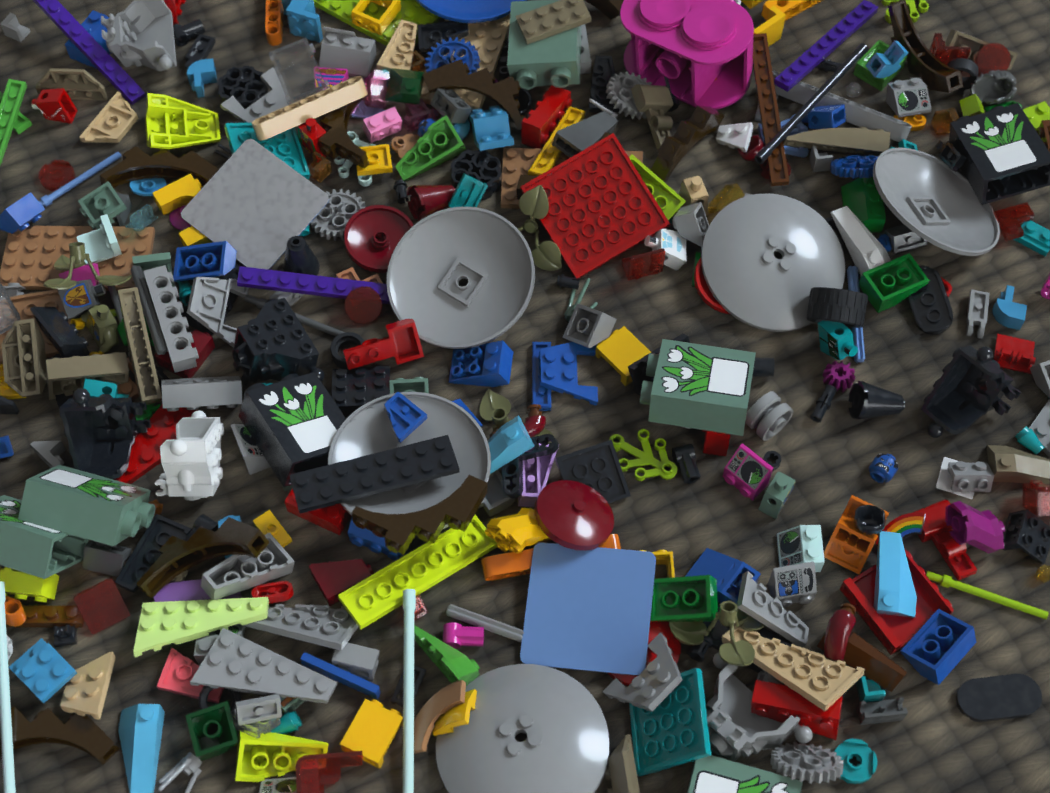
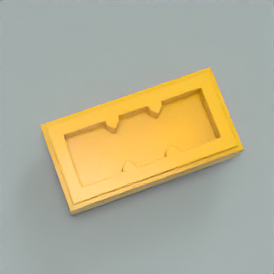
(268, 523)

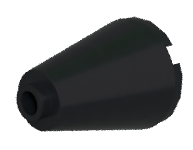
(300, 257)
(873, 401)

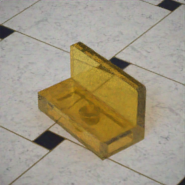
(726, 196)

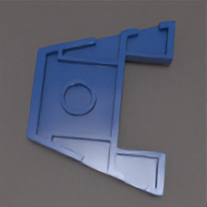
(559, 370)

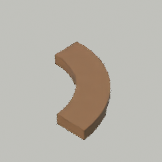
(438, 704)

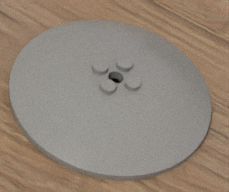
(935, 202)
(454, 247)
(748, 277)
(371, 432)
(563, 728)

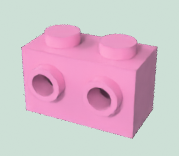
(382, 125)

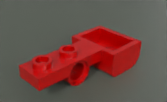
(401, 343)
(937, 530)

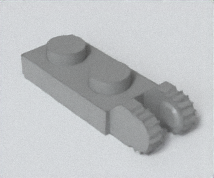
(977, 312)

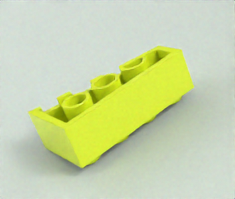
(26, 585)

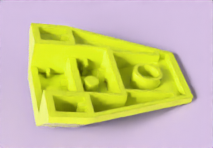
(178, 123)

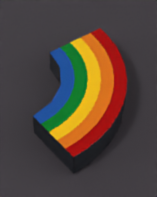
(906, 525)

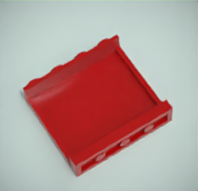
(895, 630)

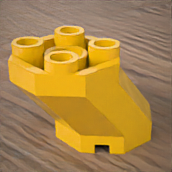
(516, 531)

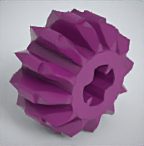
(839, 375)

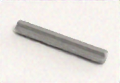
(482, 621)

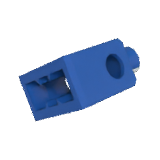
(825, 116)

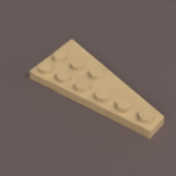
(800, 668)

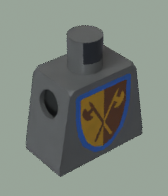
(81, 297)

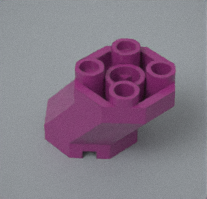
(975, 527)

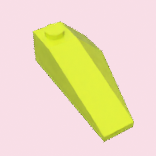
(272, 755)

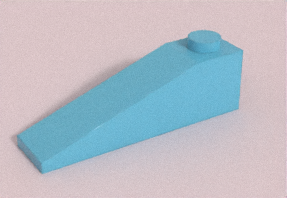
(509, 443)
(893, 581)
(140, 743)

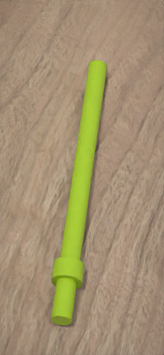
(947, 581)

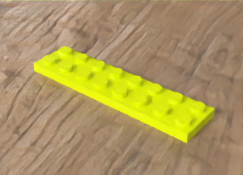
(417, 571)

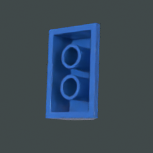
(93, 26)
(204, 260)
(374, 543)
(939, 646)

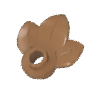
(403, 144)

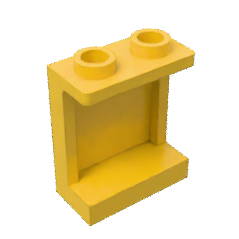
(773, 26)
(621, 351)
(372, 731)

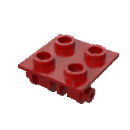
(1014, 353)

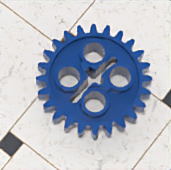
(437, 59)
(854, 166)

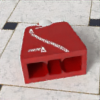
(55, 105)

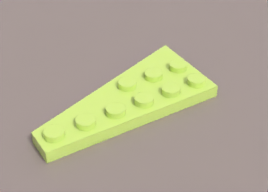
(193, 619)

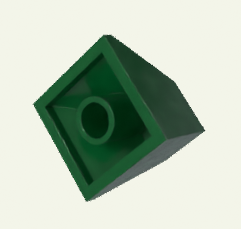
(405, 86)
(212, 731)

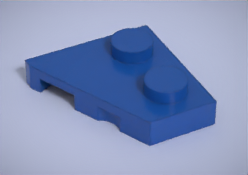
(403, 415)

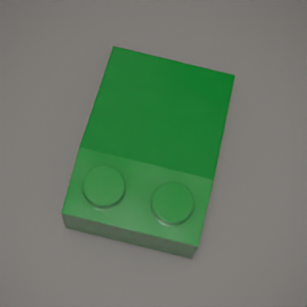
(892, 282)
(684, 599)

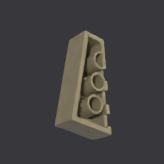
(69, 374)

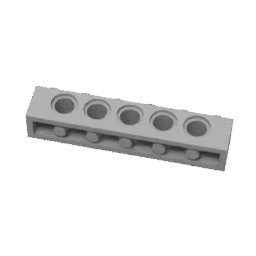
(183, 358)

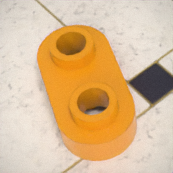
(916, 121)

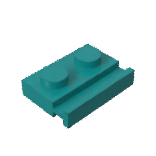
(467, 192)
(1035, 237)

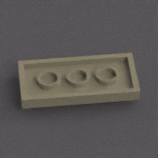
(552, 19)

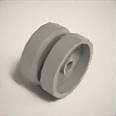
(768, 415)

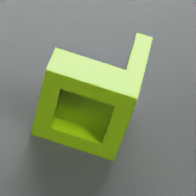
(971, 105)

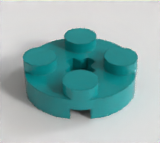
(864, 754)

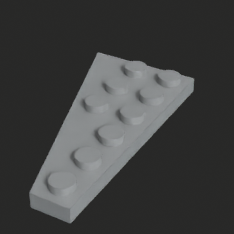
(250, 668)

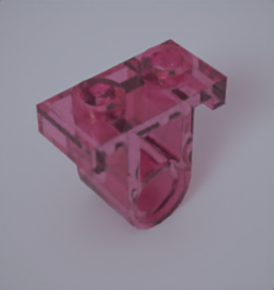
(376, 89)
(418, 113)

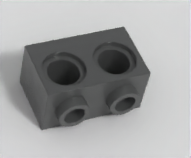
(452, 105)

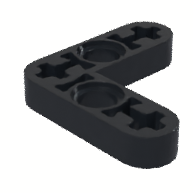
(517, 477)

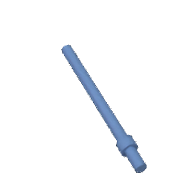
(47, 200)

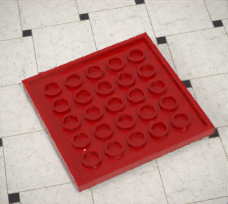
(597, 206)

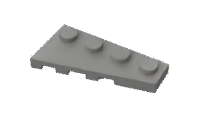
(770, 612)

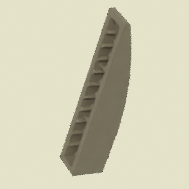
(844, 140)
(139, 346)

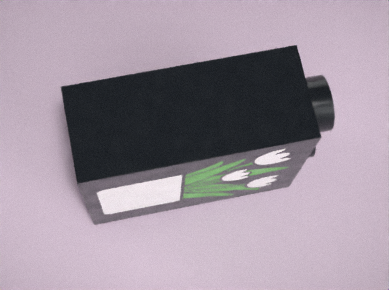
(1001, 153)
(292, 423)

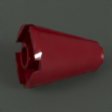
(428, 199)

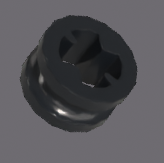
(775, 455)

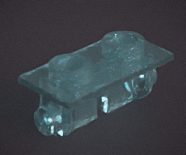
(142, 218)

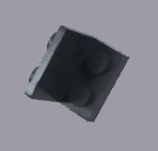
(1028, 533)

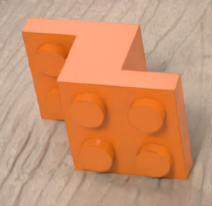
(847, 544)

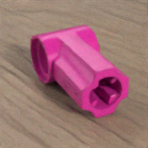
(458, 635)

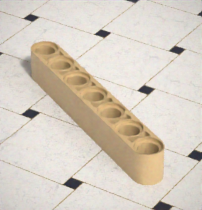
(309, 107)

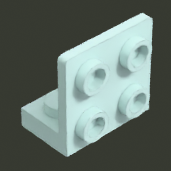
(101, 243)

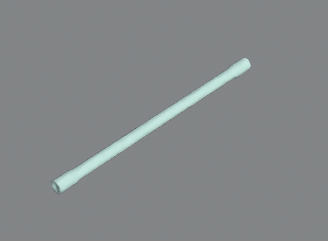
(408, 691)
(5, 705)

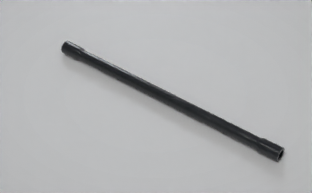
(767, 150)

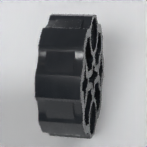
(243, 84)
(480, 166)

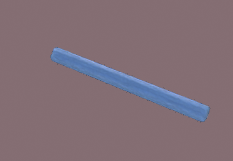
(853, 285)

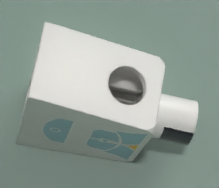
(672, 243)

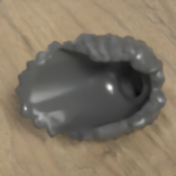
(994, 87)

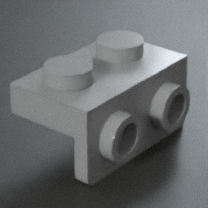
(970, 476)

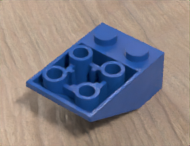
(482, 365)
(727, 572)

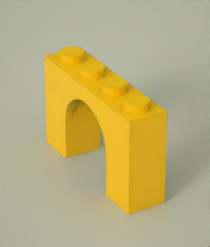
(177, 195)

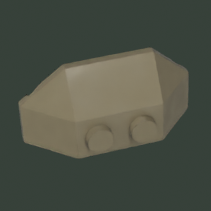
(77, 83)
(24, 358)
(622, 769)

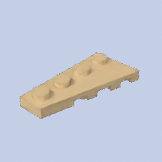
(400, 48)

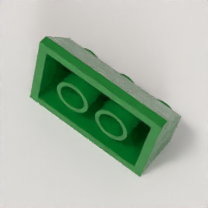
(865, 202)

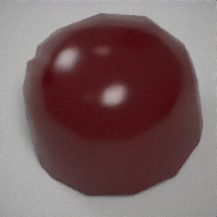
(754, 147)

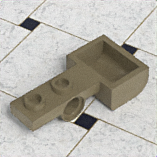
(655, 101)

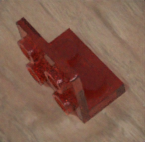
(947, 53)
(644, 264)
(101, 605)

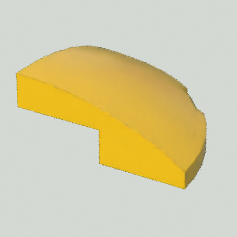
(456, 716)

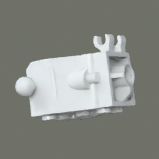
(193, 458)

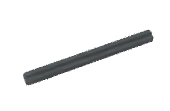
(149, 310)

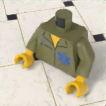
(101, 326)

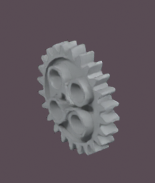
(620, 93)
(336, 214)
(806, 762)

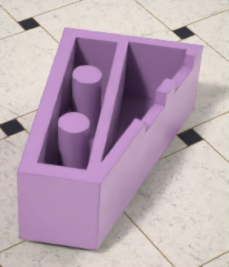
(535, 477)

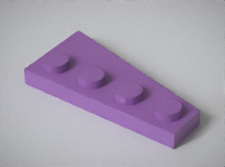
(185, 591)

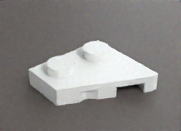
(735, 135)

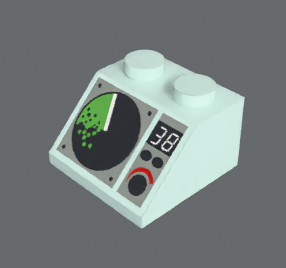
(800, 546)

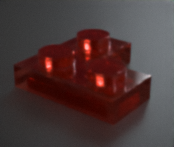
(1011, 217)

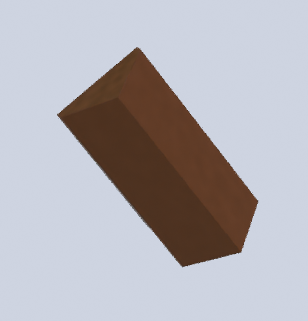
(876, 664)

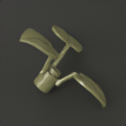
(536, 204)
(76, 260)
(496, 409)
(733, 653)

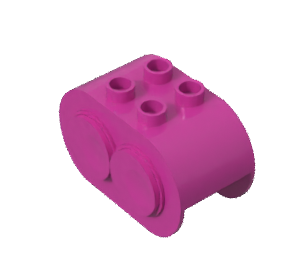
(691, 47)

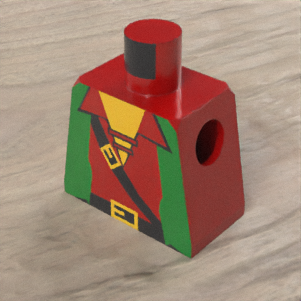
(309, 134)

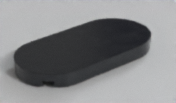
(931, 305)
(999, 697)

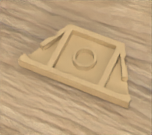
(111, 122)
(89, 687)

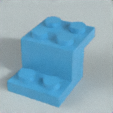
(303, 19)
(491, 128)
(43, 670)

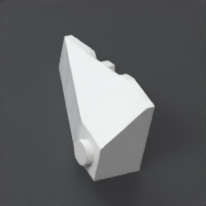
(860, 242)

